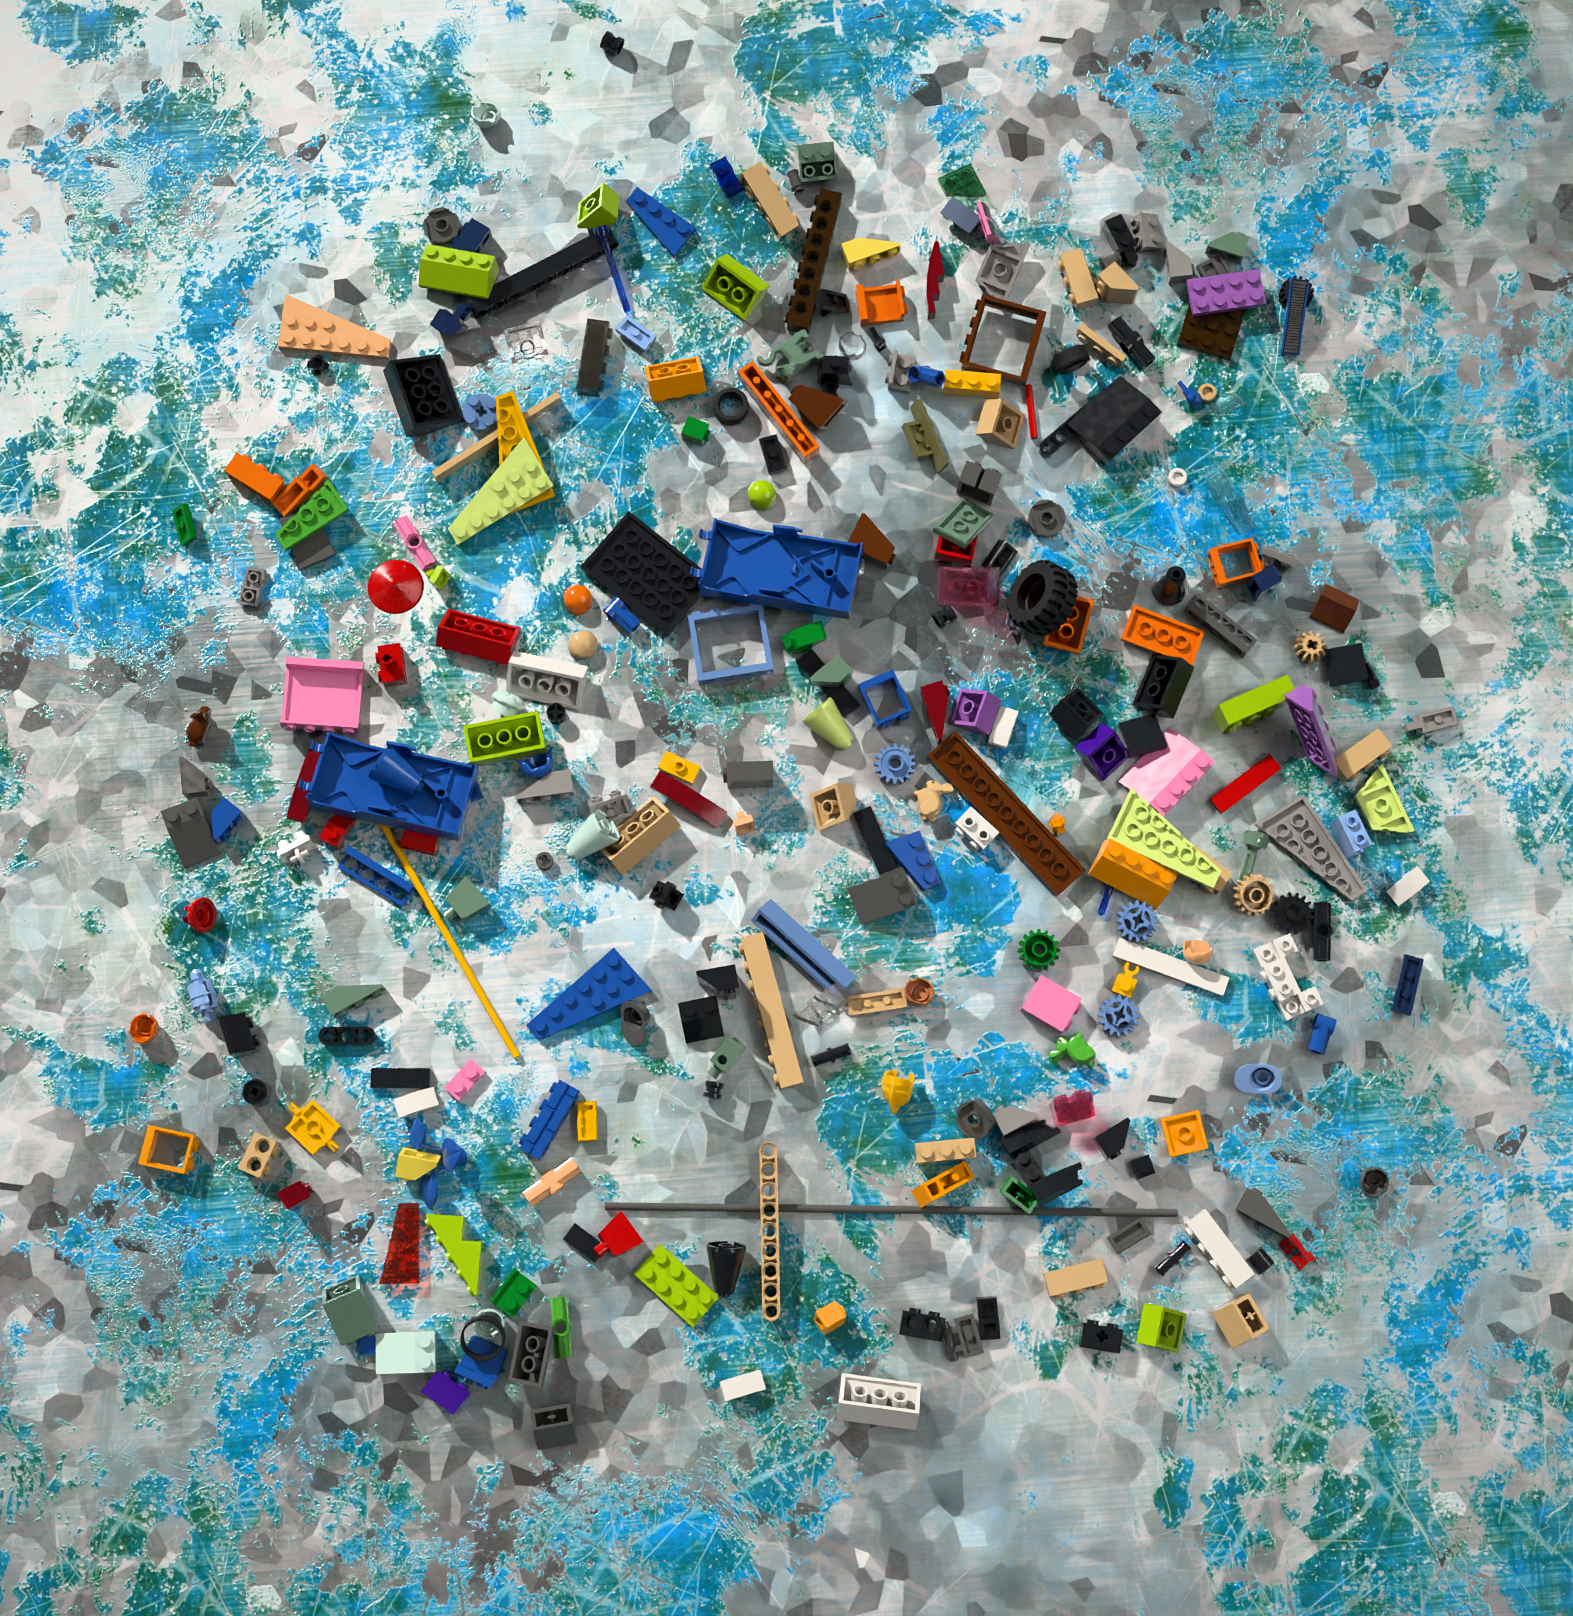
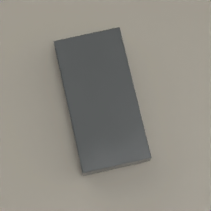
(1128, 1235)

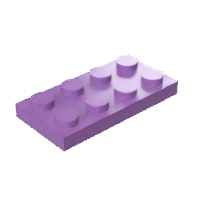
(1225, 292)

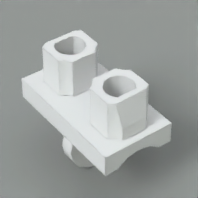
(297, 849)

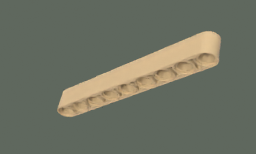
(769, 1240)

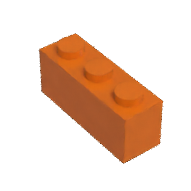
(255, 477)

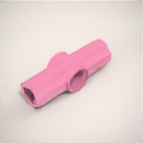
(409, 534)

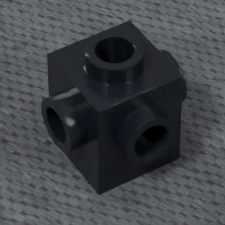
(666, 895)

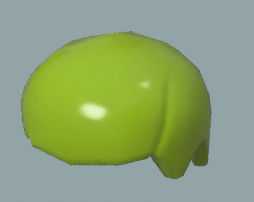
(761, 495)

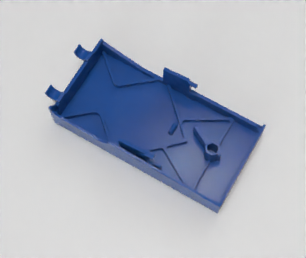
(779, 569)
(344, 788)

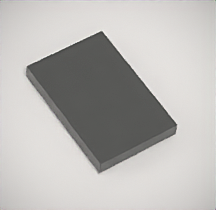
(313, 549)

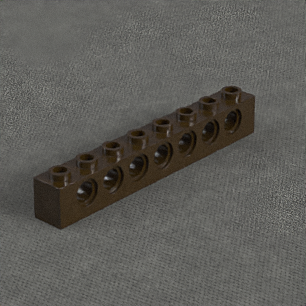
(825, 200)

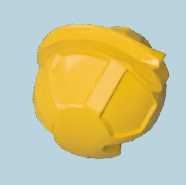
(897, 1090)

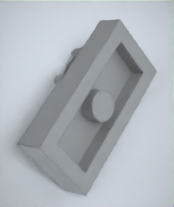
(1270, 554)

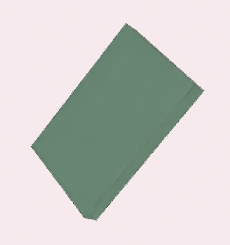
(963, 523)

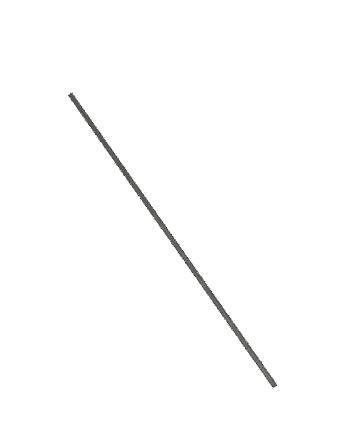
(891, 1209)

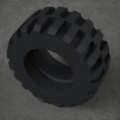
(1042, 597)

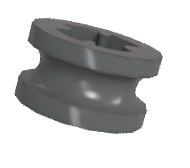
(539, 864)

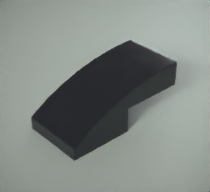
(988, 1318)

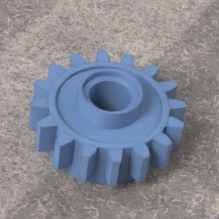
(894, 754)

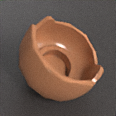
(919, 992)

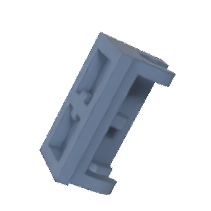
(961, 215)

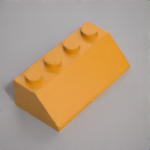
(1132, 873)

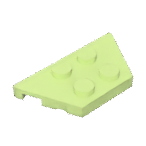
(1382, 805)

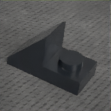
(832, 302)

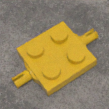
(313, 1127)

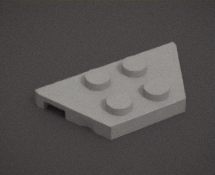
(1001, 268)

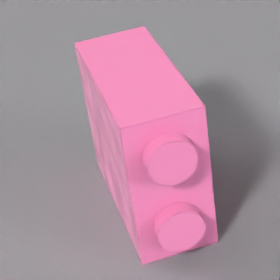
(1052, 1005)

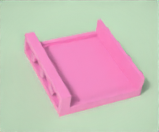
(322, 695)

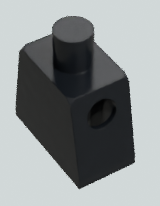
(835, 369)

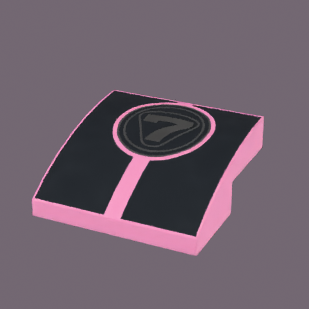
(987, 223)

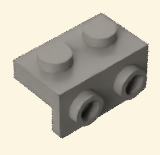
(1146, 232)

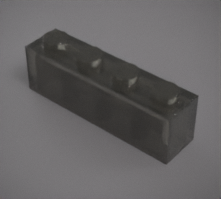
(593, 358)

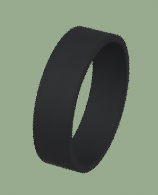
(477, 1357)

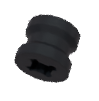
(556, 709)
(713, 1090)

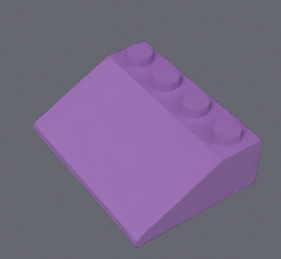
(1312, 728)

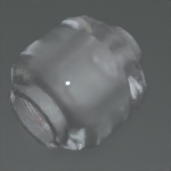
(547, 423)

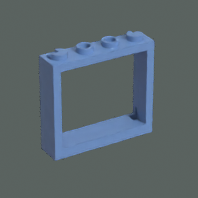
(731, 673)

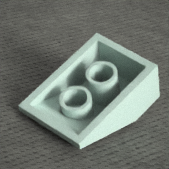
(406, 1352)

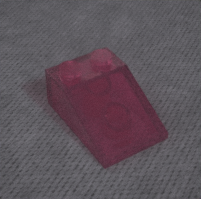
(968, 585)

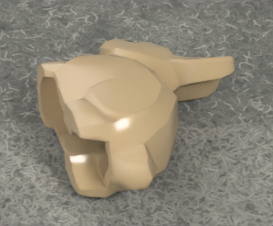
(929, 799)

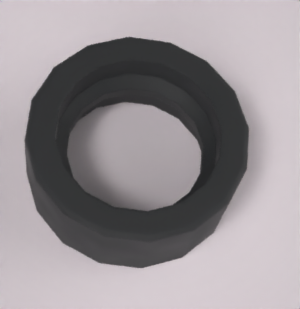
(1071, 359)
(730, 392)

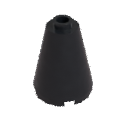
(1170, 586)
(725, 1265)

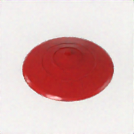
(395, 586)

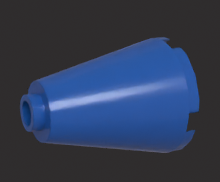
(396, 772)

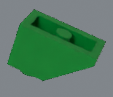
(804, 638)

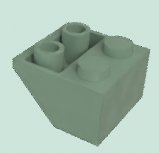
(816, 161)

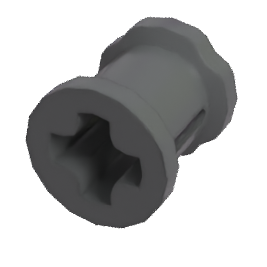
(1104, 262)

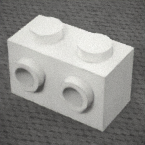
(975, 829)

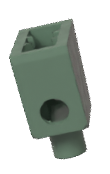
(465, 901)
(732, 1049)

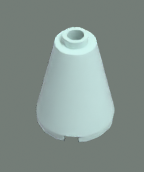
(593, 836)

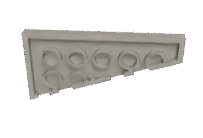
(1306, 838)

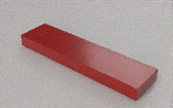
(1245, 784)

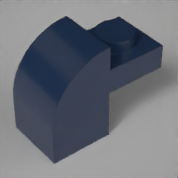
(452, 323)

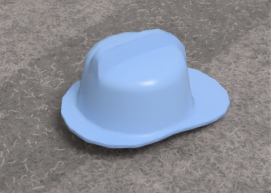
(1258, 1078)

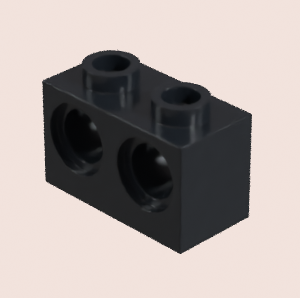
(921, 1329)

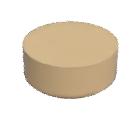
(1207, 392)

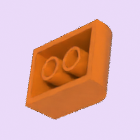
(1072, 633)

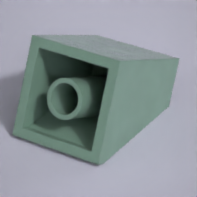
(349, 1310)

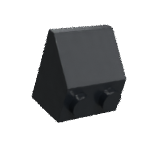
(1076, 714)
(701, 1019)
(239, 1034)

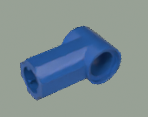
(926, 376)
(618, 612)
(1322, 1030)

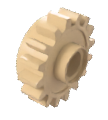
(1244, 894)

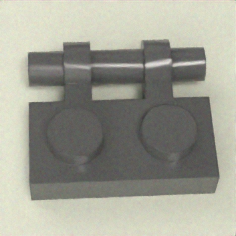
(968, 1336)

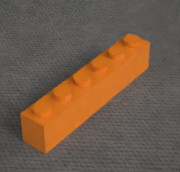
(778, 412)

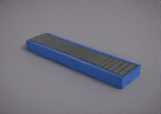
(1294, 316)

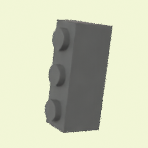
(531, 1354)

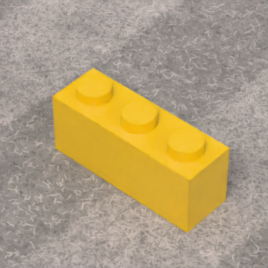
(972, 384)

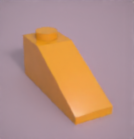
(942, 1184)

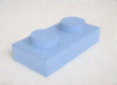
(635, 333)

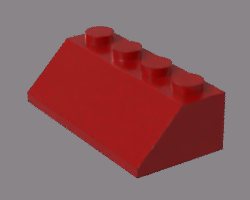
(477, 636)

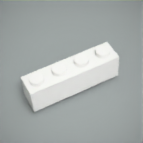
(1218, 1248)

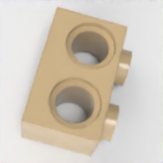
(254, 1153)

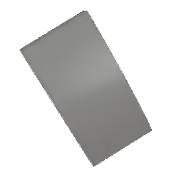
(252, 587)

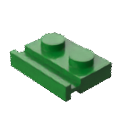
(513, 1293)

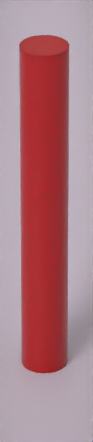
(1031, 412)

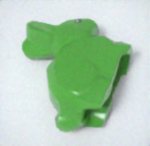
(1075, 1048)

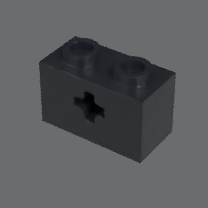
(1088, 1337)

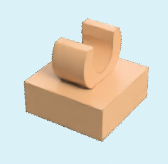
(743, 823)

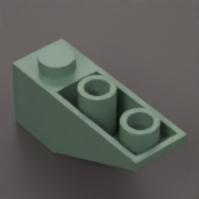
(344, 998)

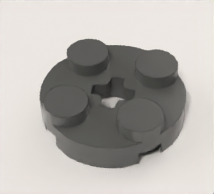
(433, 220)
(1037, 513)
(982, 1112)

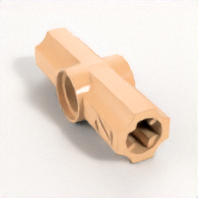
(551, 1182)

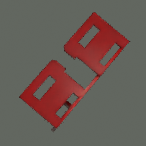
(1308, 1256)

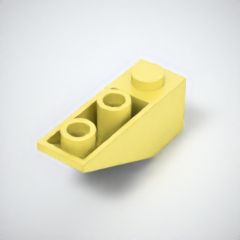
(865, 251)

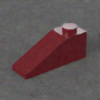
(935, 703)

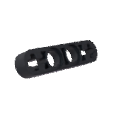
(1061, 429)

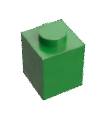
(695, 431)

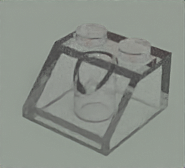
(526, 342)
(823, 1006)

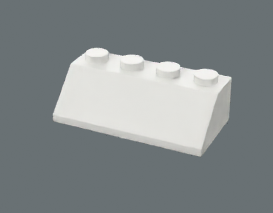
(546, 680)
(879, 1401)

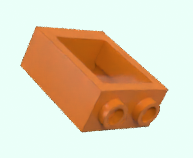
(1217, 568)

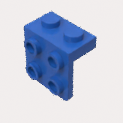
(482, 1372)

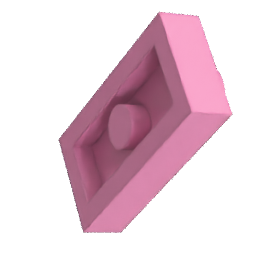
(465, 1080)

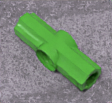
(562, 1341)

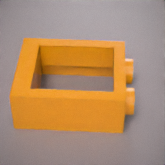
(150, 1144)

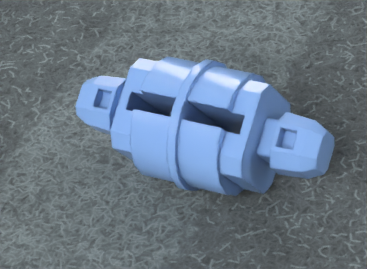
(202, 996)

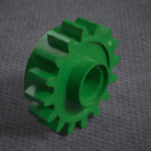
(1034, 959)

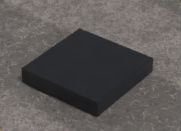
(1346, 665)
(1142, 735)

